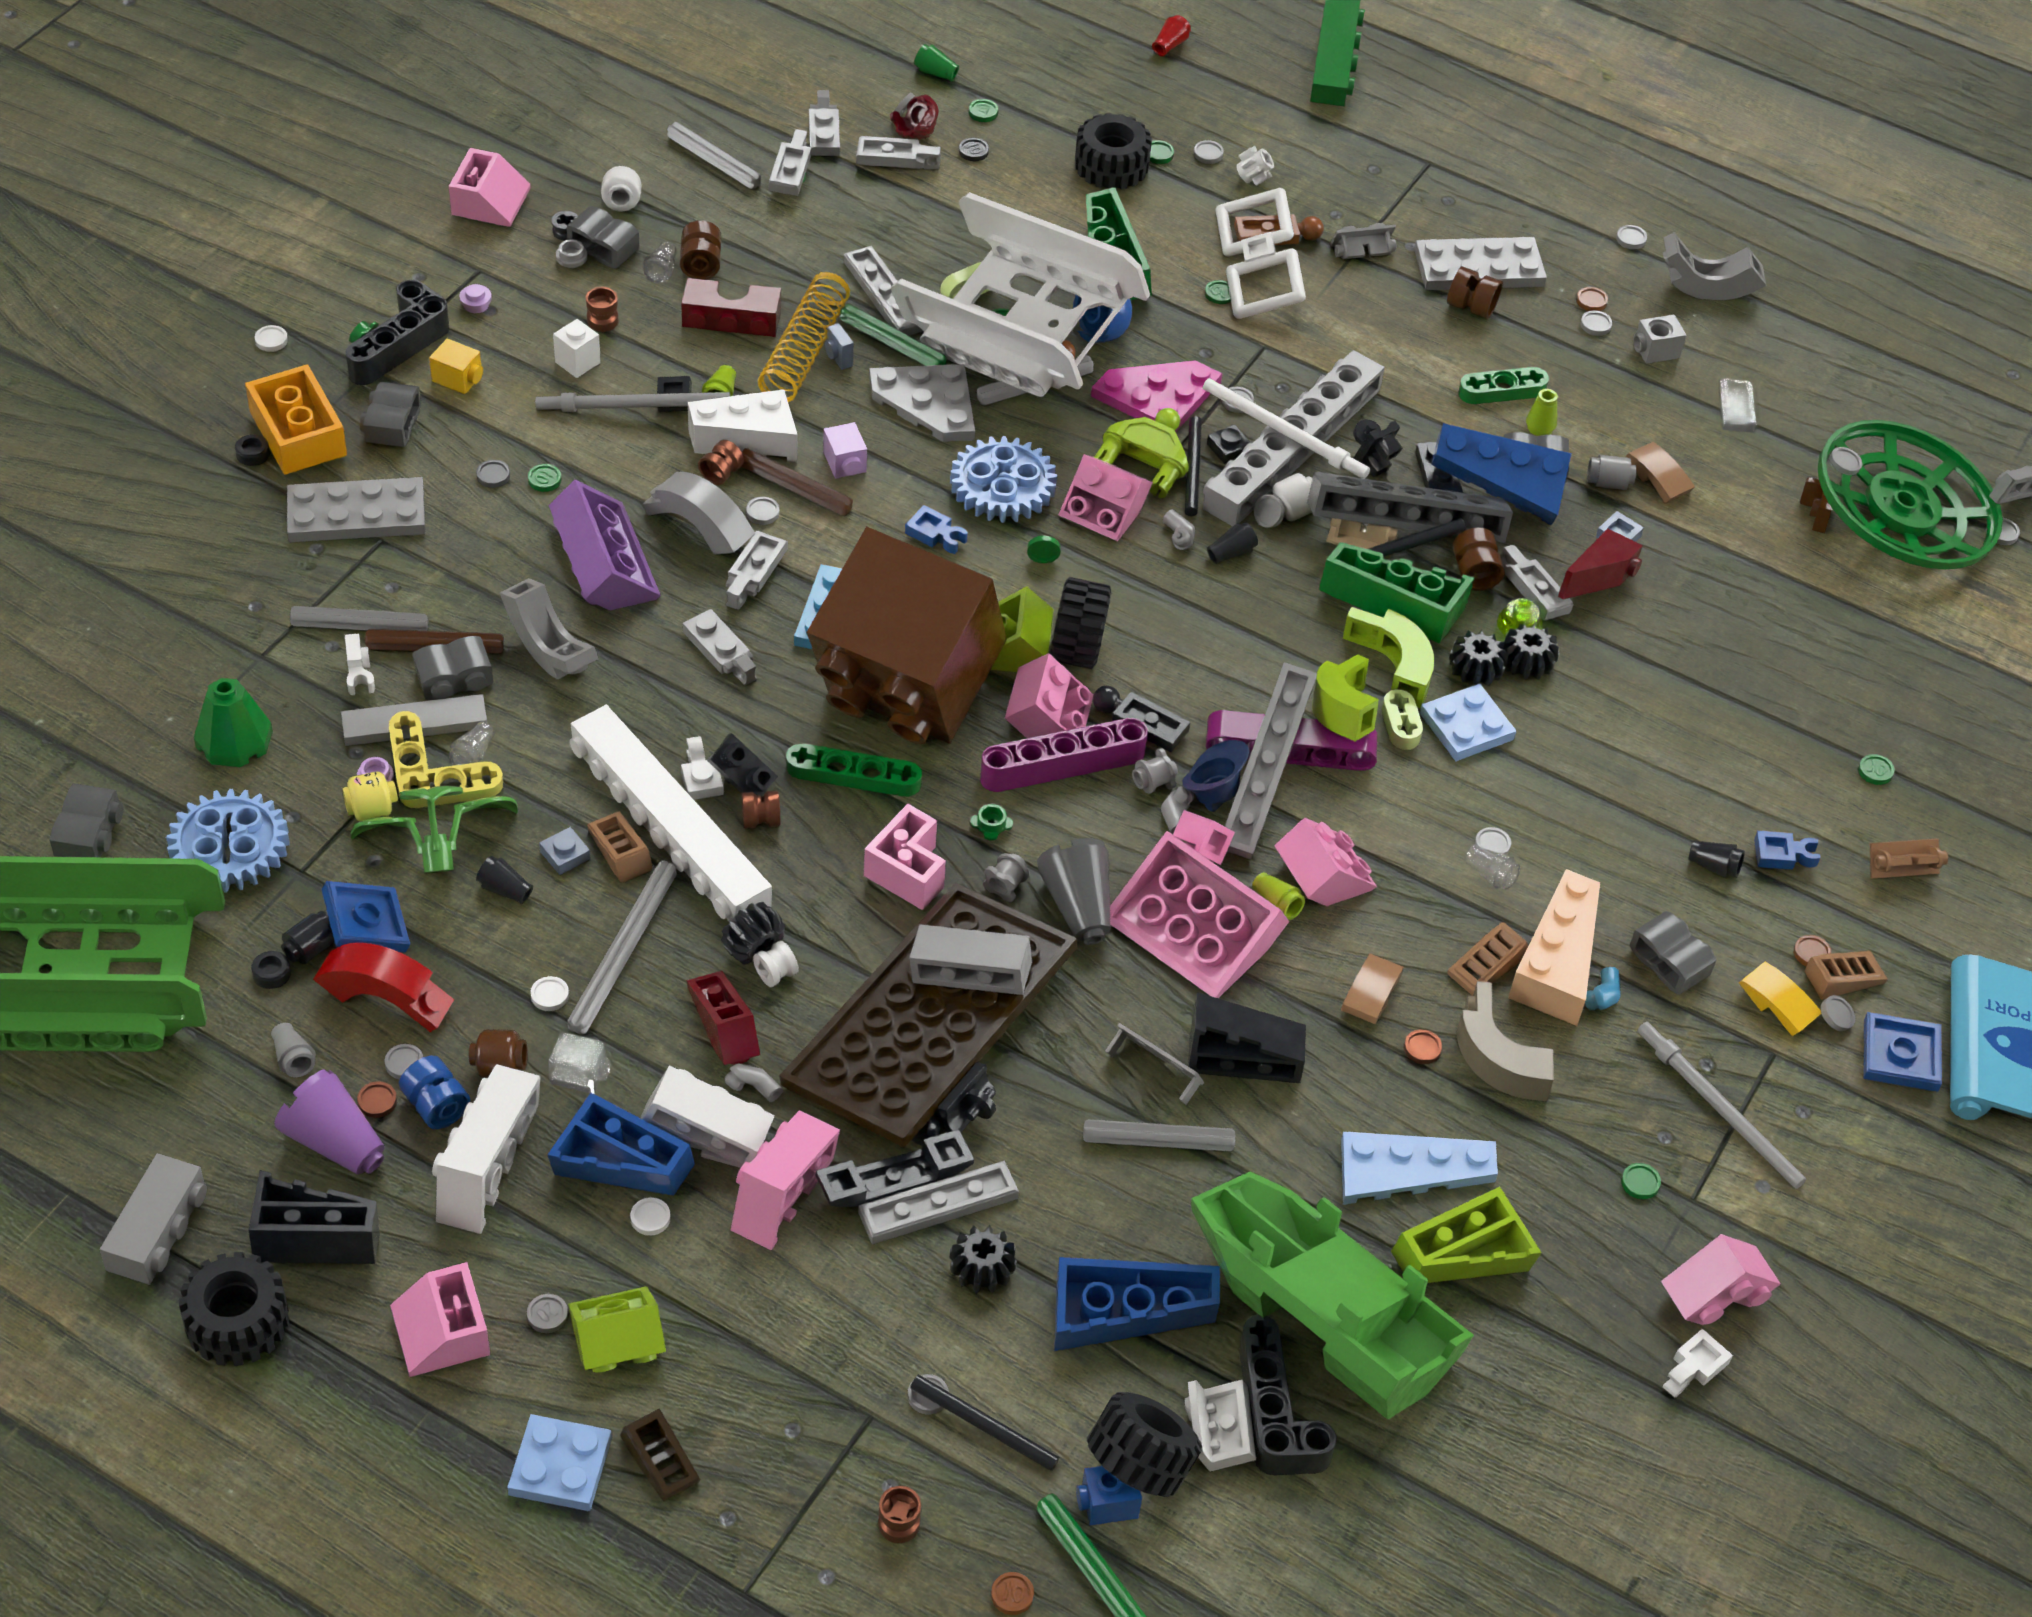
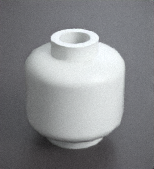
(621, 188)
(1294, 495)

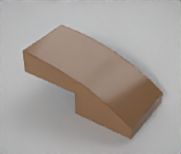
(1662, 470)
(1372, 988)

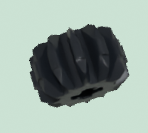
(1531, 651)
(1478, 658)
(752, 931)
(983, 1259)

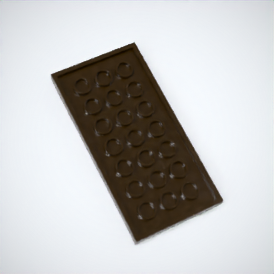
(909, 1043)

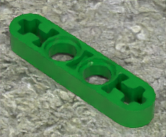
(852, 774)

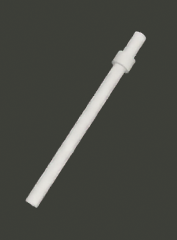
(1337, 456)

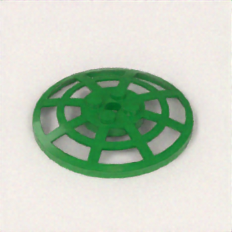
(1907, 502)

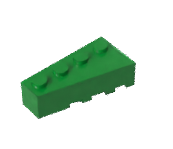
(1335, 52)
(1381, 584)

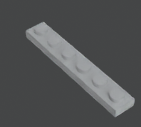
(1268, 758)

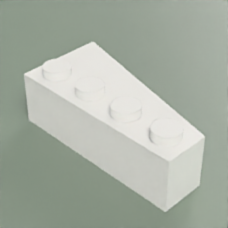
(484, 1147)

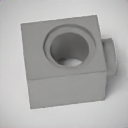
(1659, 339)

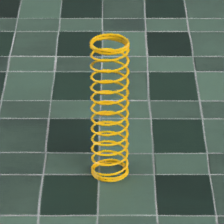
(812, 287)

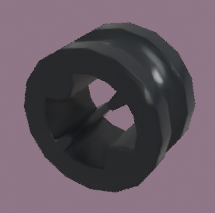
(560, 221)

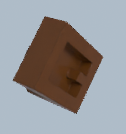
(1814, 497)

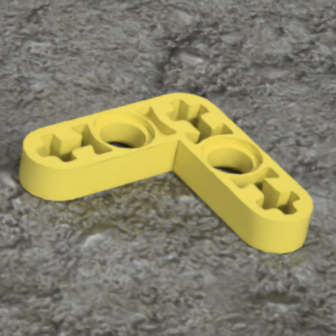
(422, 776)

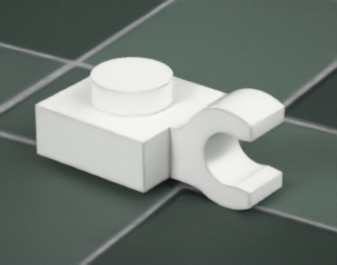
(358, 660)
(698, 775)
(1698, 1359)

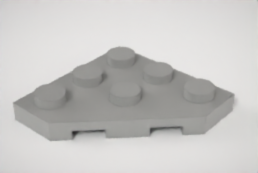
(928, 396)

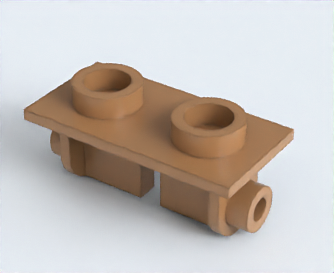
(1906, 858)

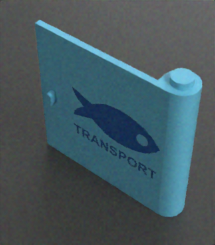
(1990, 1037)

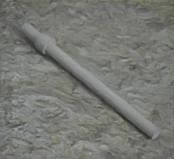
(570, 402)
(1670, 1054)

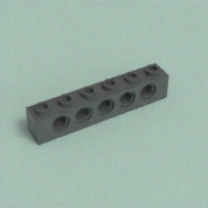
(1404, 505)

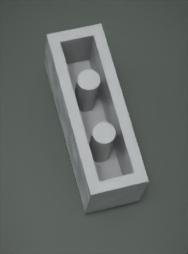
(970, 959)
(153, 1219)

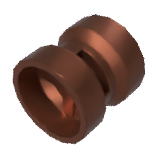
(602, 309)
(724, 459)
(761, 809)
(903, 1505)

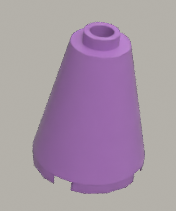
(331, 1124)

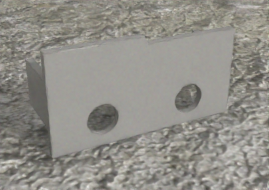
(1125, 1032)

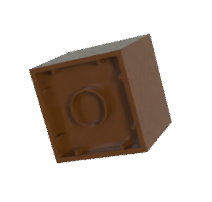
(906, 637)

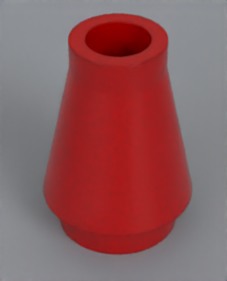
(1174, 32)

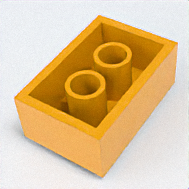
(296, 419)

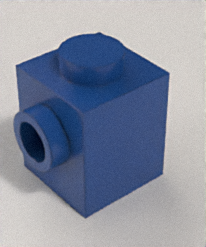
(1107, 1497)

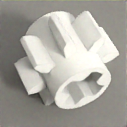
(1255, 165)

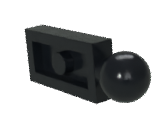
(1163, 726)

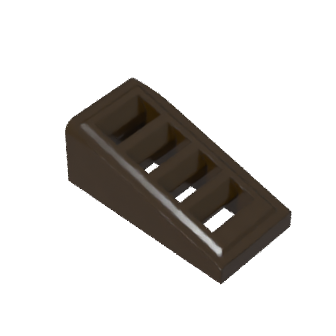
(656, 1422)

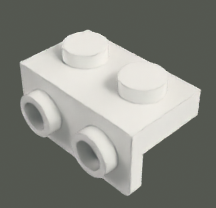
(1222, 1423)

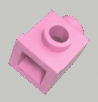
(1204, 836)

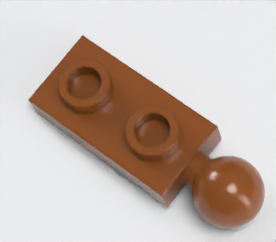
(1248, 226)

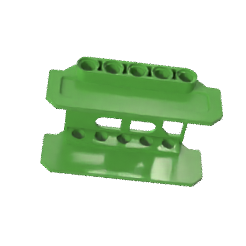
(78, 1000)

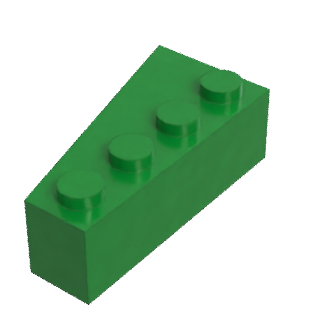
(1111, 225)

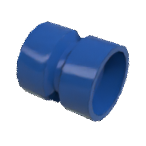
(434, 1092)

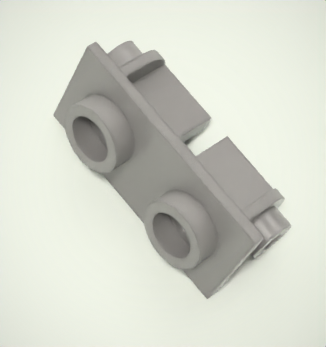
(1350, 241)

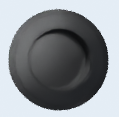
(252, 450)
(271, 969)

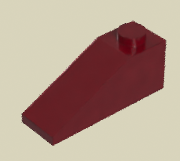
(1602, 565)
(725, 1018)

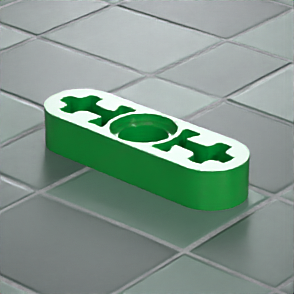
(1482, 387)

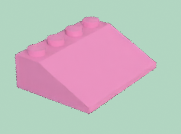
(1195, 916)

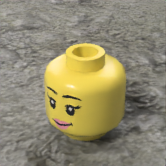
(369, 796)

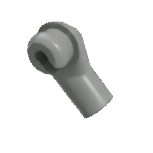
(1183, 530)
(1174, 805)
(753, 1076)

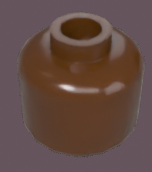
(499, 1048)

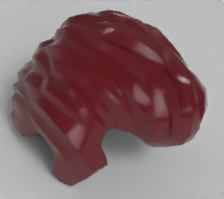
(919, 119)

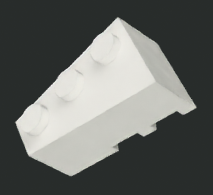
(748, 420)
(707, 1118)

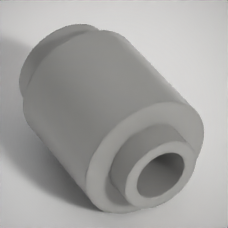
(1611, 472)

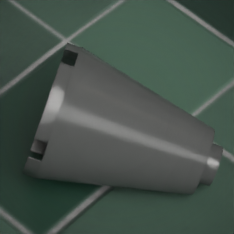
(1080, 886)

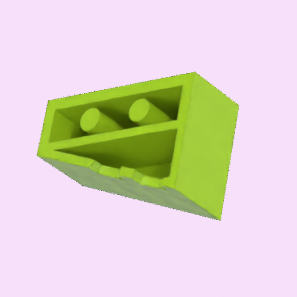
(1469, 1242)

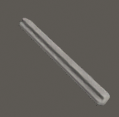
(621, 948)

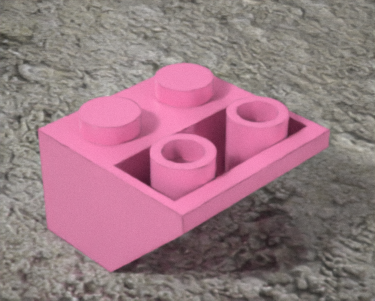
(487, 189)
(1104, 497)
(1047, 699)
(1324, 863)
(440, 1321)

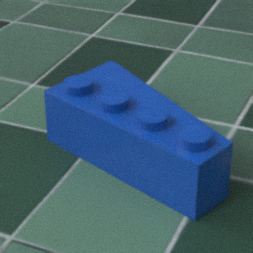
(1506, 468)
(1130, 1299)

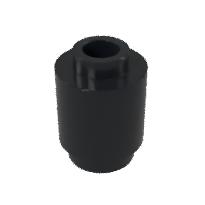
(308, 938)

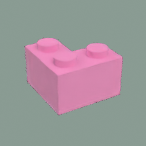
(903, 858)
(1720, 1275)

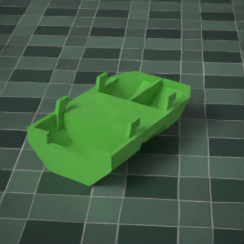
(1376, 1326)

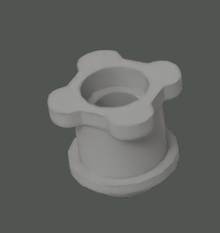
(1155, 772)
(1006, 876)

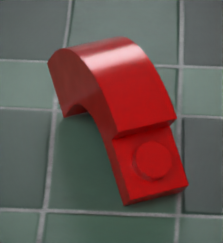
(385, 974)

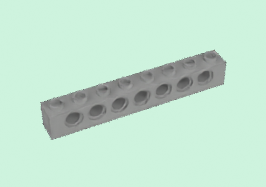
(1275, 456)

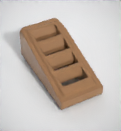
(621, 849)
(1503, 943)
(1820, 966)

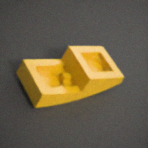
(1786, 1000)

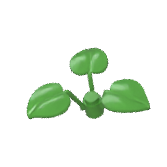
(436, 849)

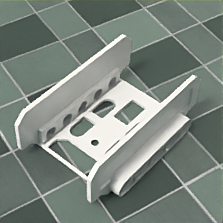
(1021, 345)

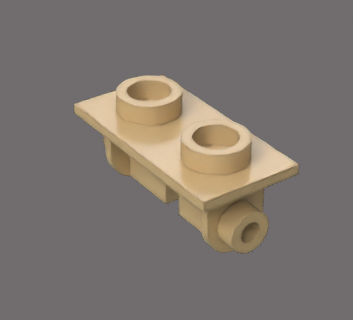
(1360, 535)

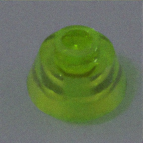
(1518, 612)

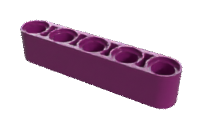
(1311, 747)
(1063, 754)

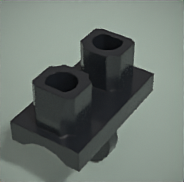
(1376, 445)
(741, 767)
(968, 1100)

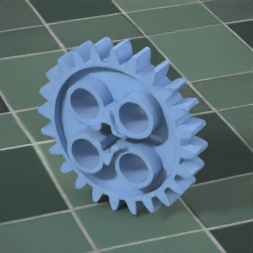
(1003, 479)
(255, 841)

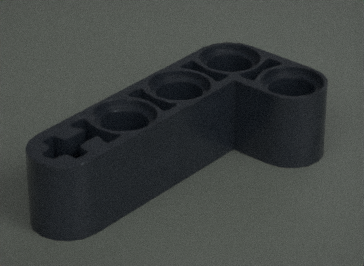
(417, 325)
(1274, 1395)

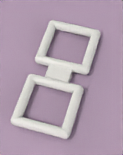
(1260, 253)

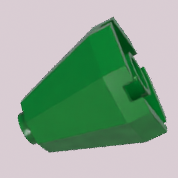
(231, 725)

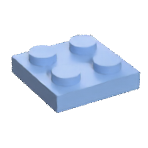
(1467, 722)
(560, 1462)

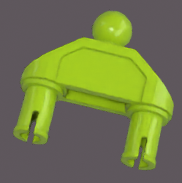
(1151, 443)

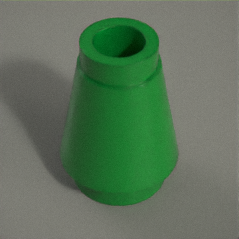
(934, 62)

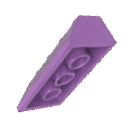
(602, 548)

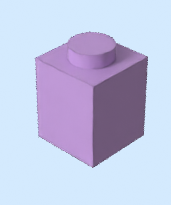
(845, 450)

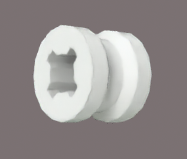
(775, 963)

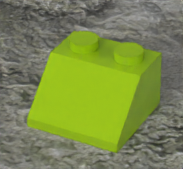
(1027, 629)
(617, 1329)

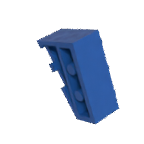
(620, 1150)

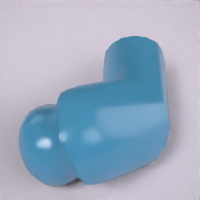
(1607, 992)

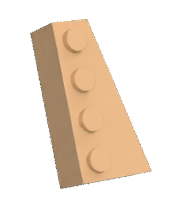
(1559, 956)

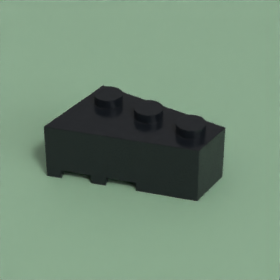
(1244, 1042)
(310, 1225)

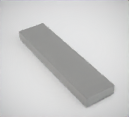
(876, 282)
(436, 718)
(938, 1202)

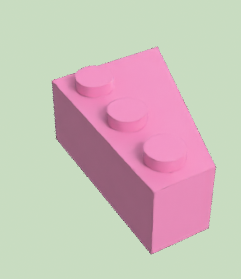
(780, 1175)

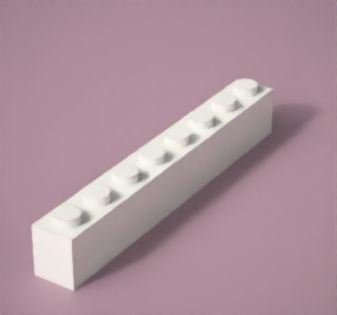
(668, 813)

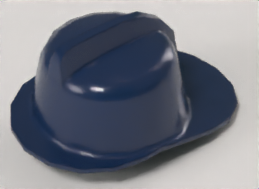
(1217, 773)

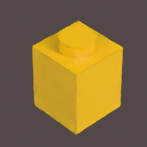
(456, 366)

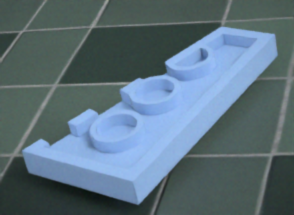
(1401, 1163)

